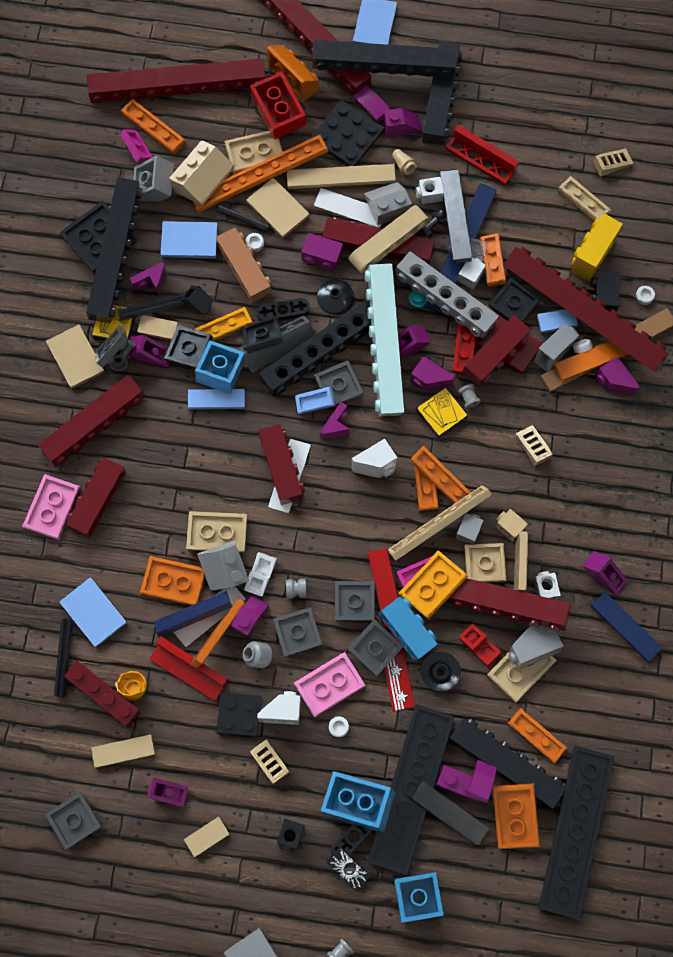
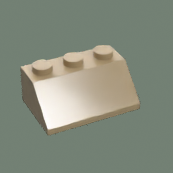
(201, 173)

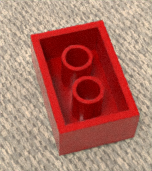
(278, 105)

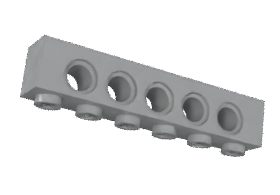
(428, 275)

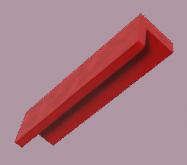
(179, 664)

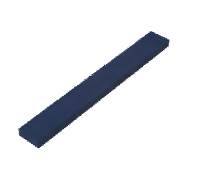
(474, 220)

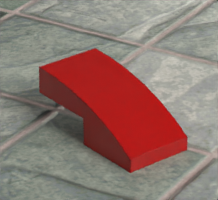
(480, 646)

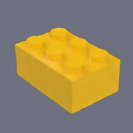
(595, 247)

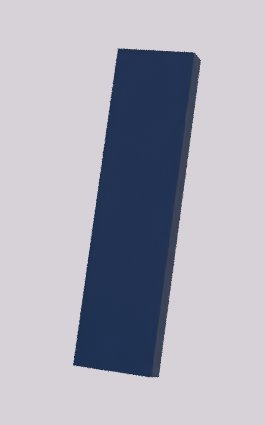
(193, 614)
(626, 627)

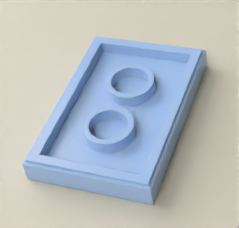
(375, 21)
(189, 240)
(93, 612)

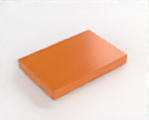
(173, 581)
(516, 816)

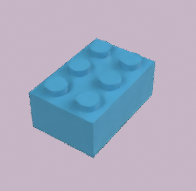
(408, 628)
(358, 801)

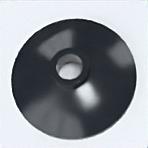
(335, 304)
(441, 661)

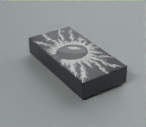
(348, 868)

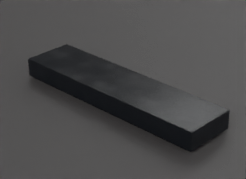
(449, 813)

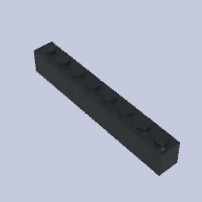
(384, 58)
(113, 250)

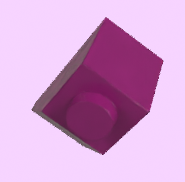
(401, 122)
(412, 340)
(149, 351)
(430, 375)
(617, 377)
(605, 572)
(249, 616)

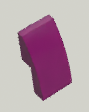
(371, 103)
(482, 781)

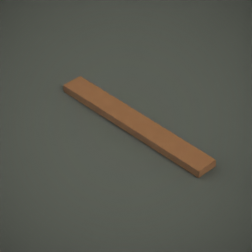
(653, 326)

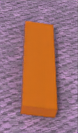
(153, 126)
(588, 360)
(439, 475)
(217, 633)

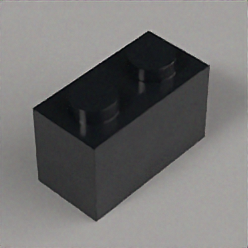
(607, 288)

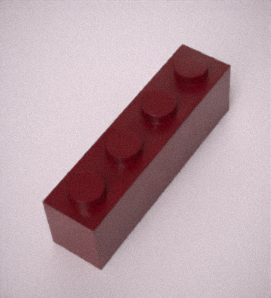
(496, 350)
(280, 464)
(95, 497)
(102, 694)

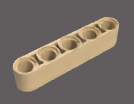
(388, 238)

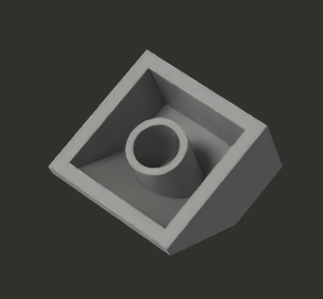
(154, 179)
(388, 202)
(223, 566)

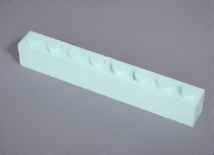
(385, 340)

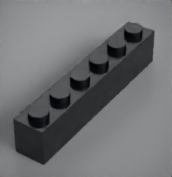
(440, 101)
(509, 765)

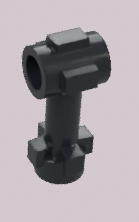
(438, 217)

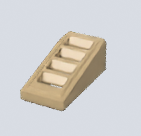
(604, 170)
(547, 454)
(274, 779)

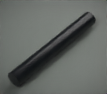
(244, 218)

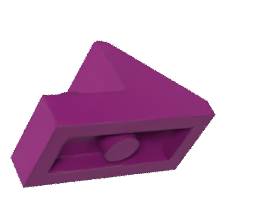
(153, 275)
(333, 427)
(167, 792)

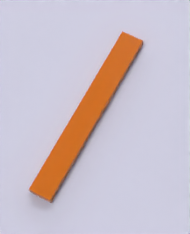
(265, 170)

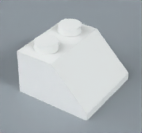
(375, 461)
(282, 710)

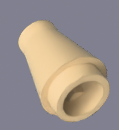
(404, 162)

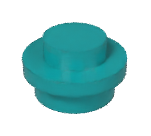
(417, 300)

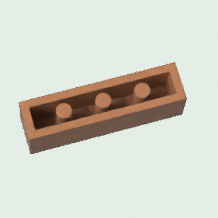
(243, 265)

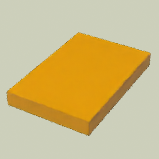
(433, 584)

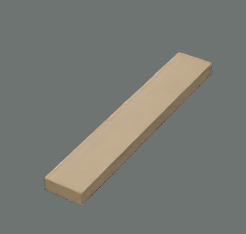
(341, 176)
(439, 522)

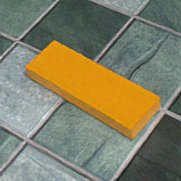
(227, 324)

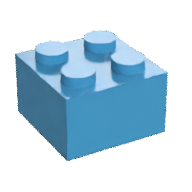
(219, 367)
(418, 897)

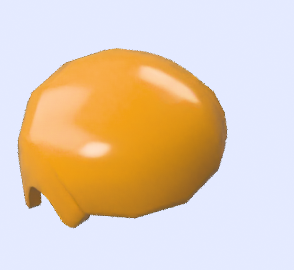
(131, 685)

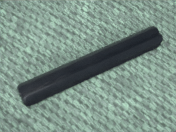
(150, 307)
(63, 657)

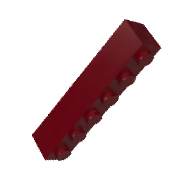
(355, 235)
(91, 420)
(513, 604)

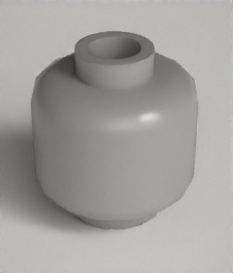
(257, 654)

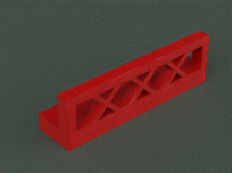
(483, 149)

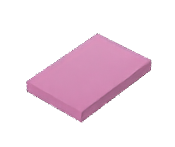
(51, 507)
(329, 684)

